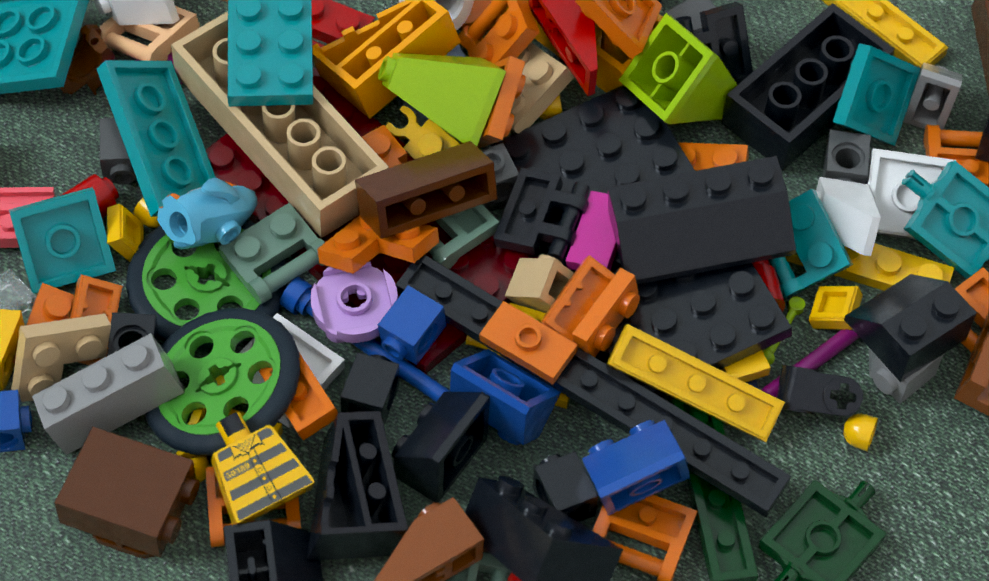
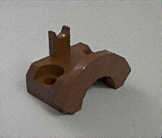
(86, 59)

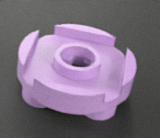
(346, 323)

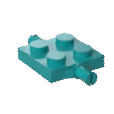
(952, 217)

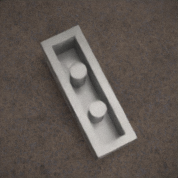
(108, 393)

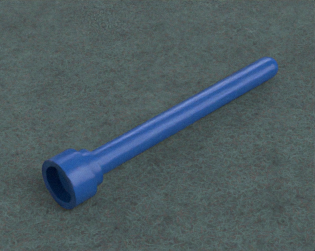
(297, 300)

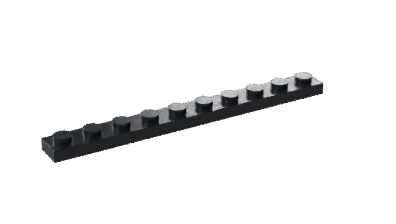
(614, 395)

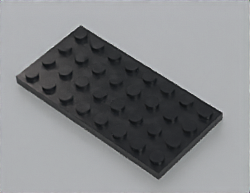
(622, 141)

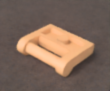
(160, 34)

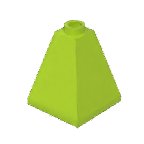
(679, 76)
(446, 89)

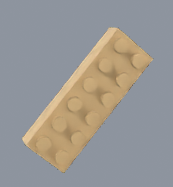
(300, 148)

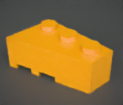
(355, 60)

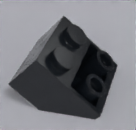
(269, 553)

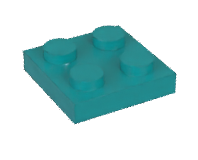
(876, 94)
(62, 239)

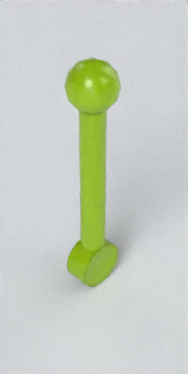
(795, 307)

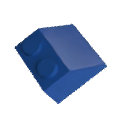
(517, 399)
(636, 465)

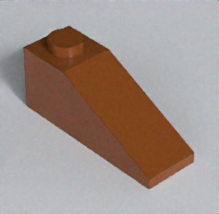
(435, 546)

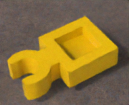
(424, 139)

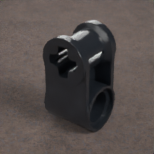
(810, 391)

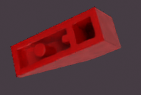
(571, 36)

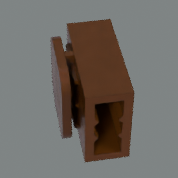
(127, 494)

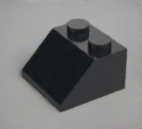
(912, 323)
(442, 442)

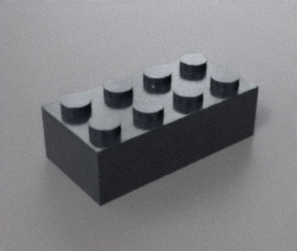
(798, 89)

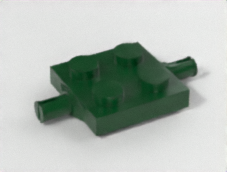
(823, 535)

